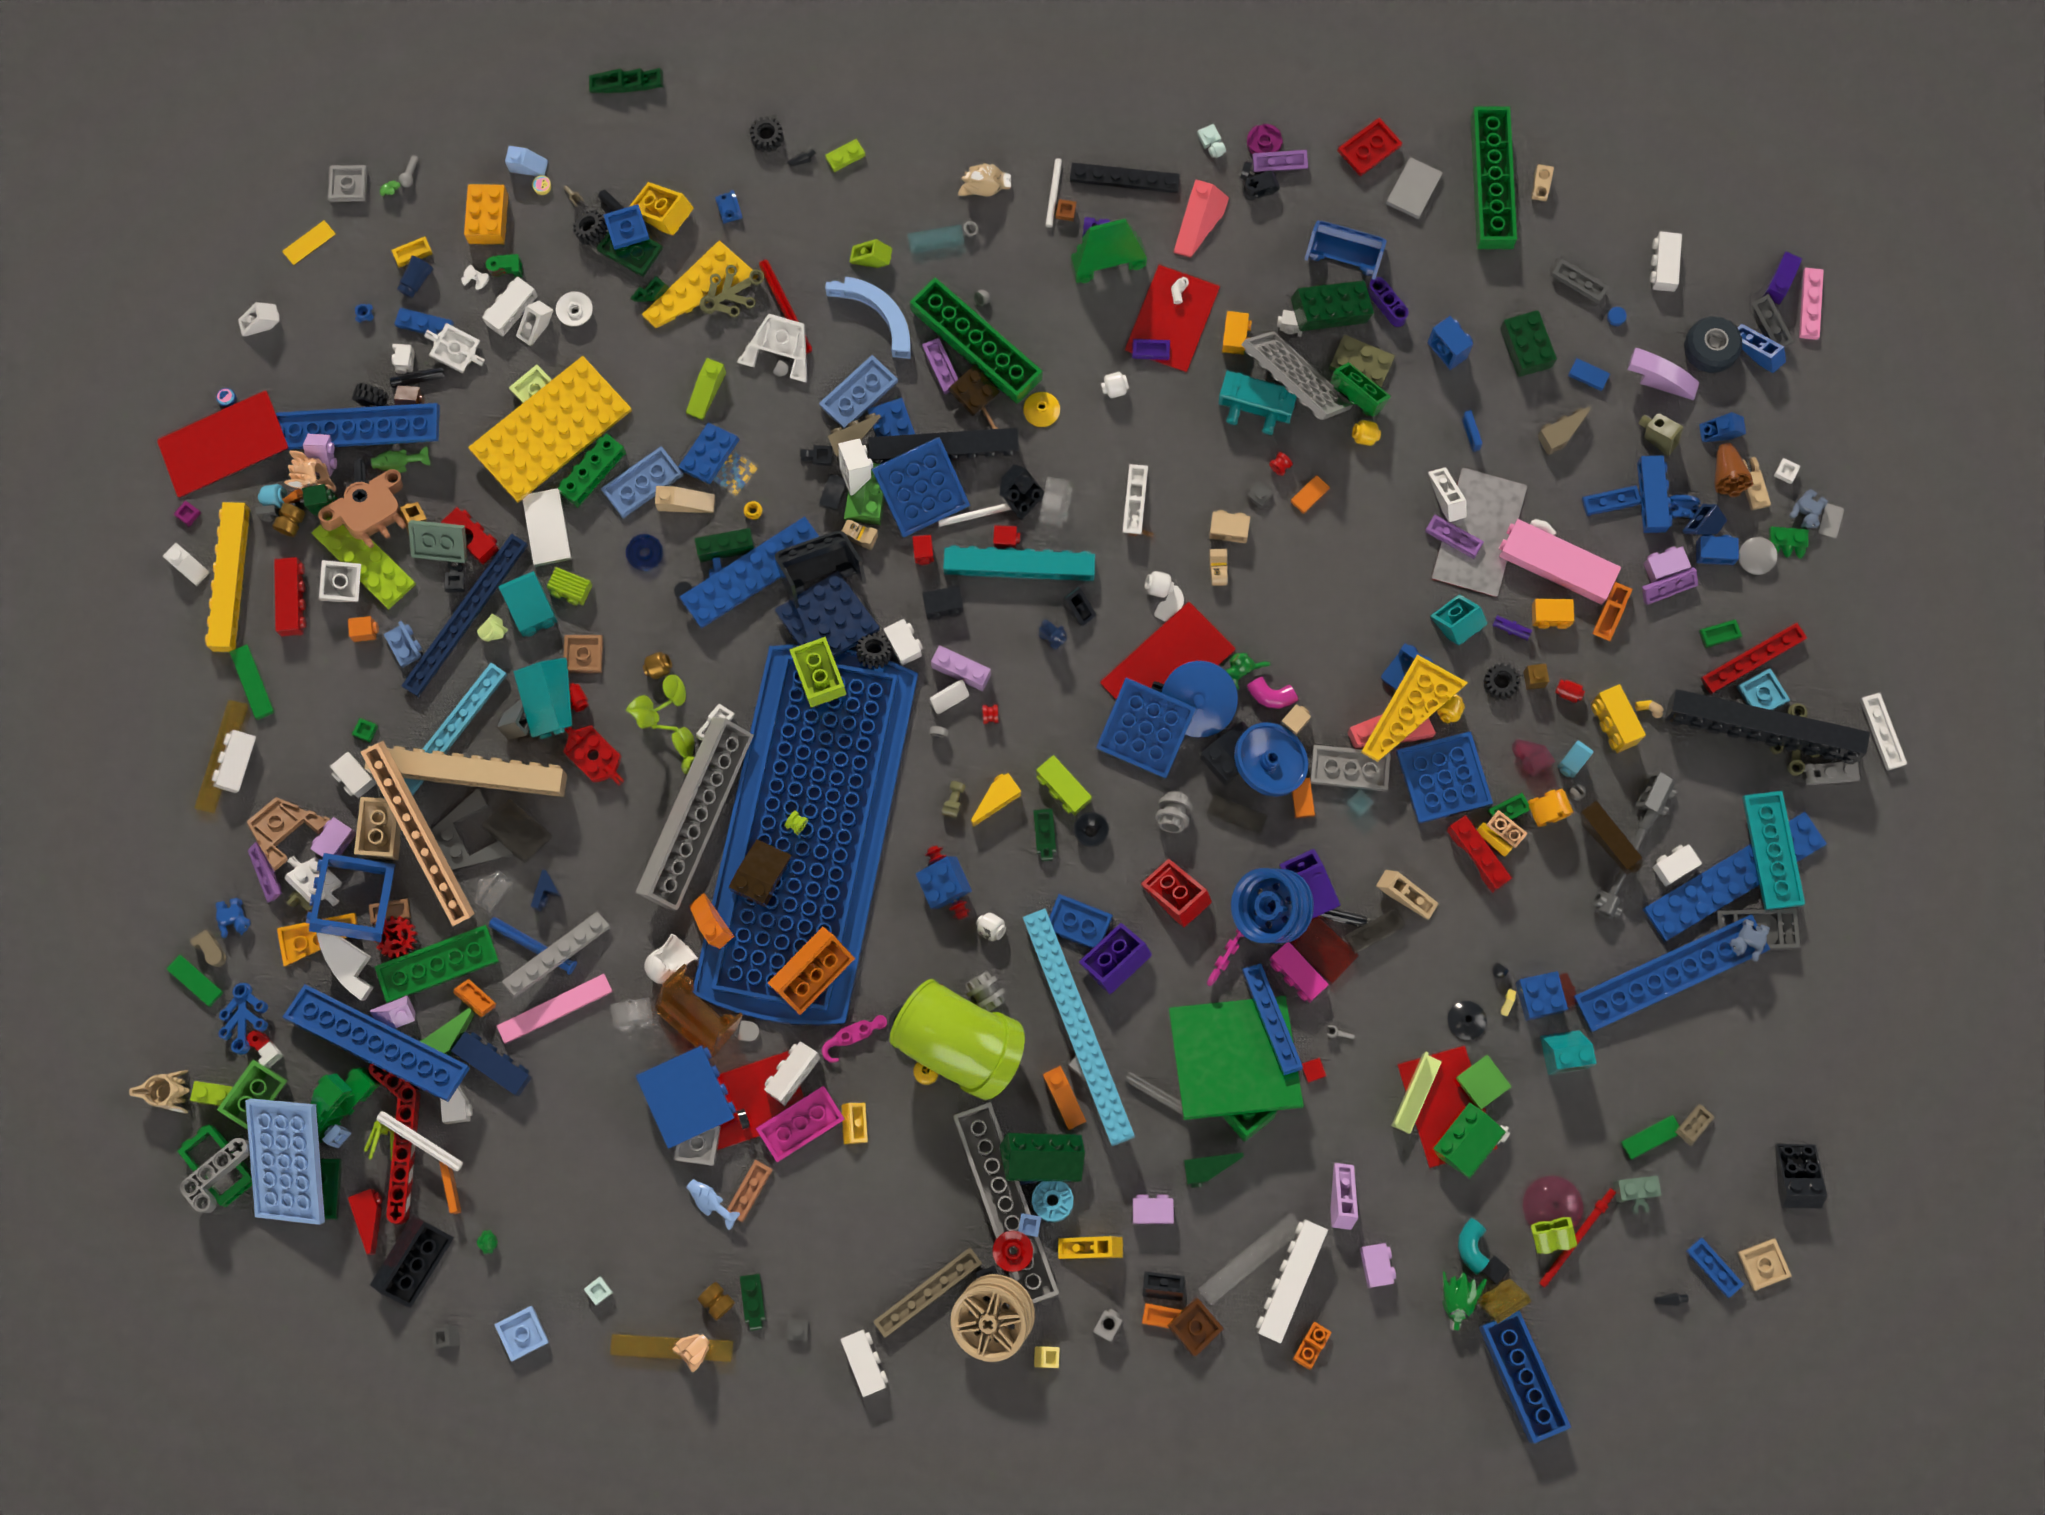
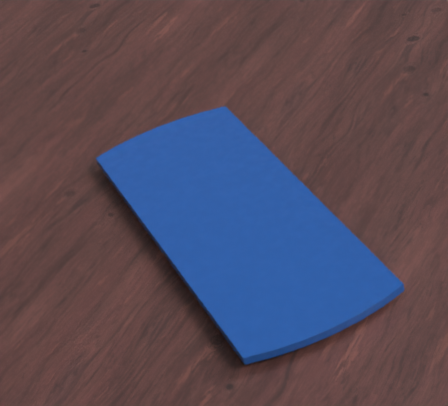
(839, 773)

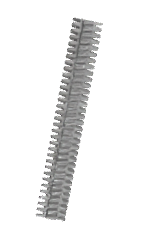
(1155, 1093)

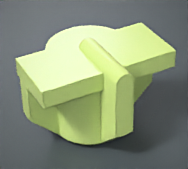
(492, 629)

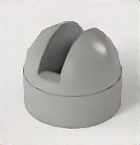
(972, 227)
(981, 294)
(781, 368)
(1575, 795)

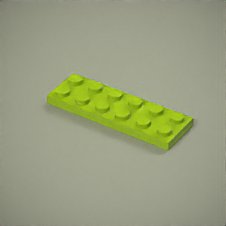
(378, 570)

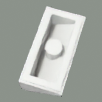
(949, 697)

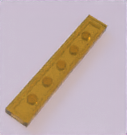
(232, 720)
(662, 1347)

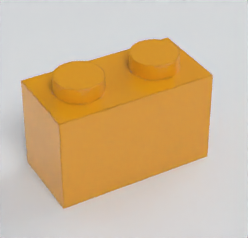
(1235, 332)
(1553, 613)

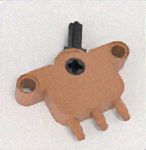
(370, 514)

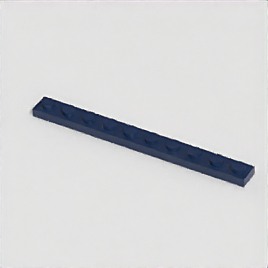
(464, 615)

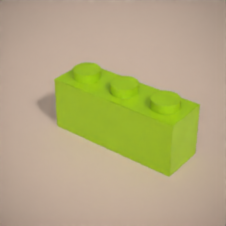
(1063, 786)

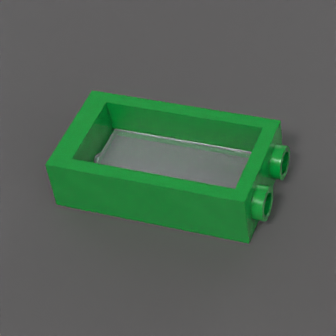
(201, 1149)

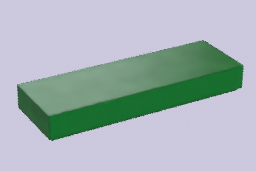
(195, 980)
(1650, 1137)

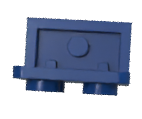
(1399, 666)

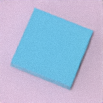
(1763, 691)

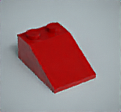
(1177, 892)

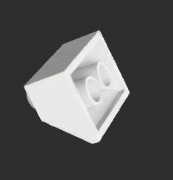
(791, 1072)

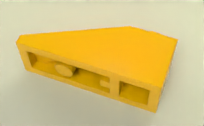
(1000, 794)
(1090, 1247)

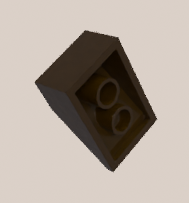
(760, 873)

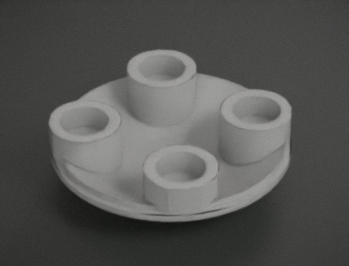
(1757, 555)

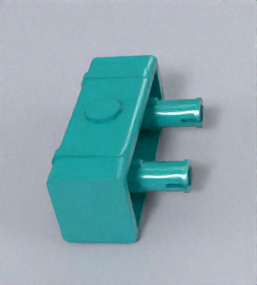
(1258, 398)

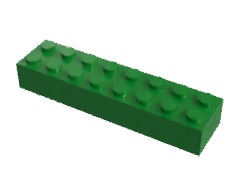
(1493, 177)
(976, 340)

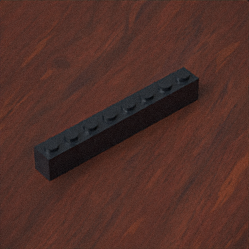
(956, 444)

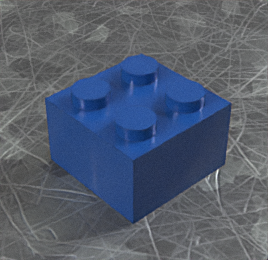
(1450, 342)
(1541, 996)

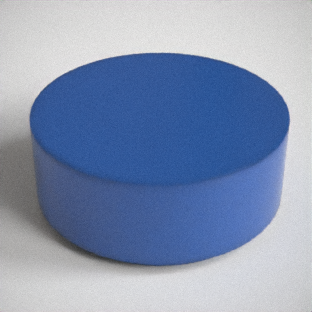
(1616, 316)

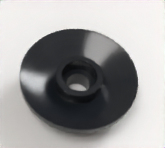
(1460, 1027)

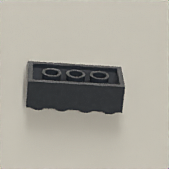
(411, 1261)

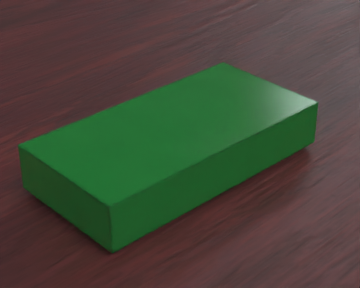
(1720, 633)

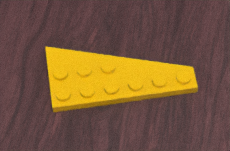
(695, 284)

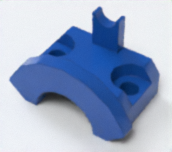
(728, 207)
(1684, 506)

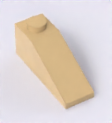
(683, 500)
(1407, 893)

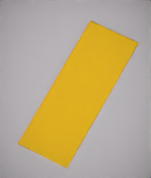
(308, 242)

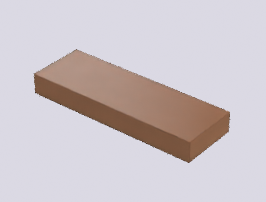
(750, 1189)

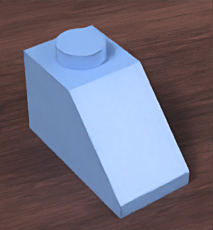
(525, 162)

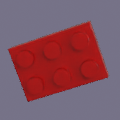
(1369, 147)

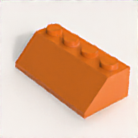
(811, 970)

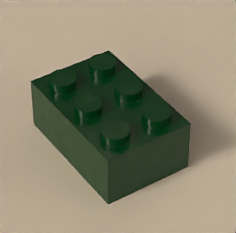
(1528, 343)

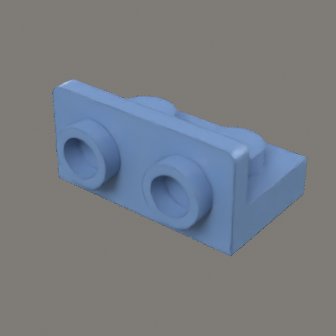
(403, 645)

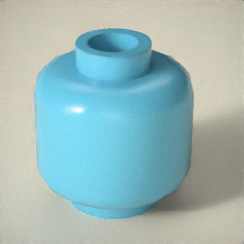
(272, 495)

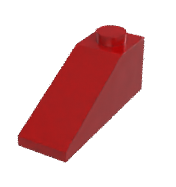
(367, 1215)

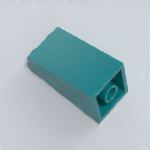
(545, 696)

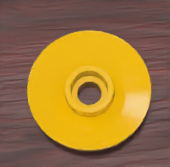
(1041, 417)

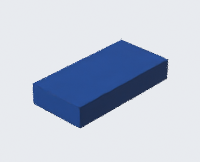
(1589, 374)
(1472, 431)

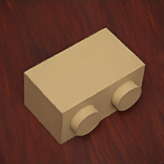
(1229, 526)

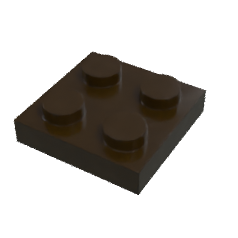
(973, 390)

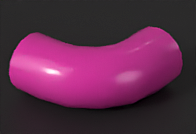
(1272, 698)

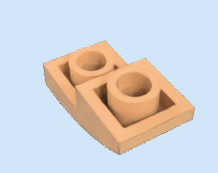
(1506, 829)

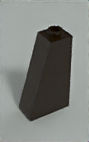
(1611, 838)

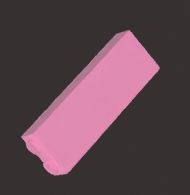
(1559, 561)

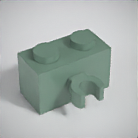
(1637, 1190)

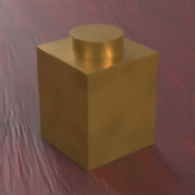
(1536, 676)

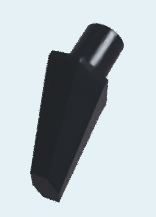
(802, 158)
(1672, 1299)

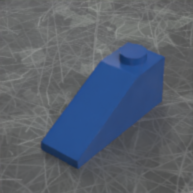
(1762, 349)

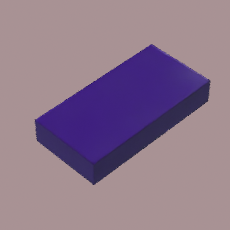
(1151, 349)

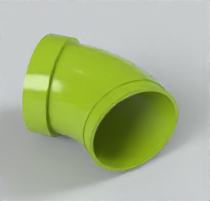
(959, 1039)

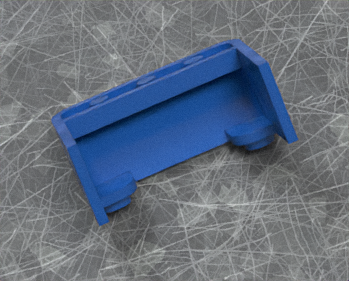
(1346, 246)

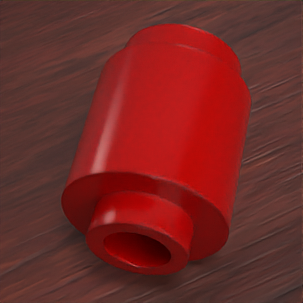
(1570, 690)
(577, 698)

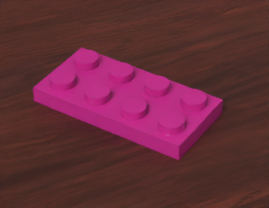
(800, 1123)

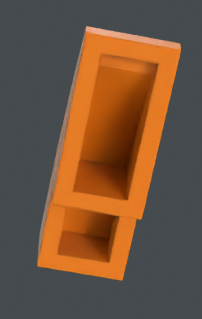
(1612, 611)

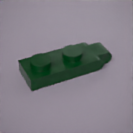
(1044, 833)
(753, 1300)

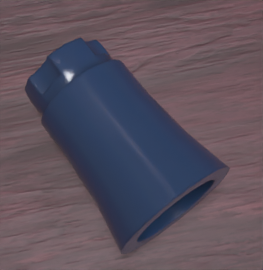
(414, 276)

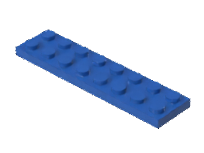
(743, 576)

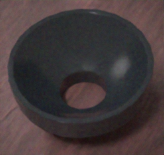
(1095, 820)

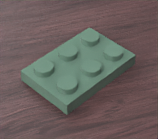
(437, 541)

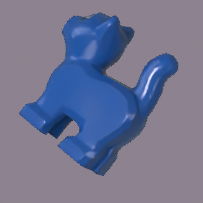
(233, 914)

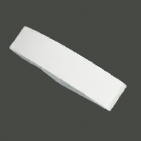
(346, 963)

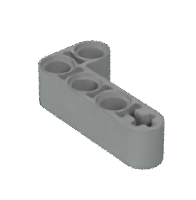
(218, 1172)

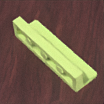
(1416, 1093)

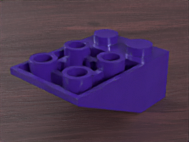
(1313, 872)

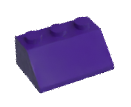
(1115, 958)

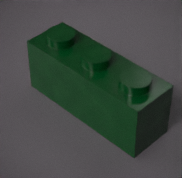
(724, 544)

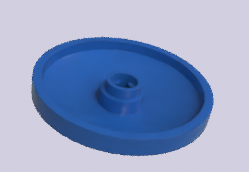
(1207, 689)
(1271, 759)

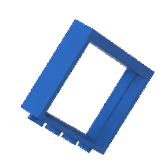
(346, 929)

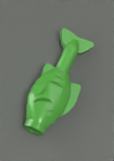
(398, 459)

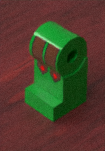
(505, 264)

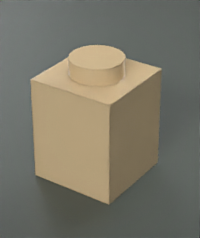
(1296, 719)

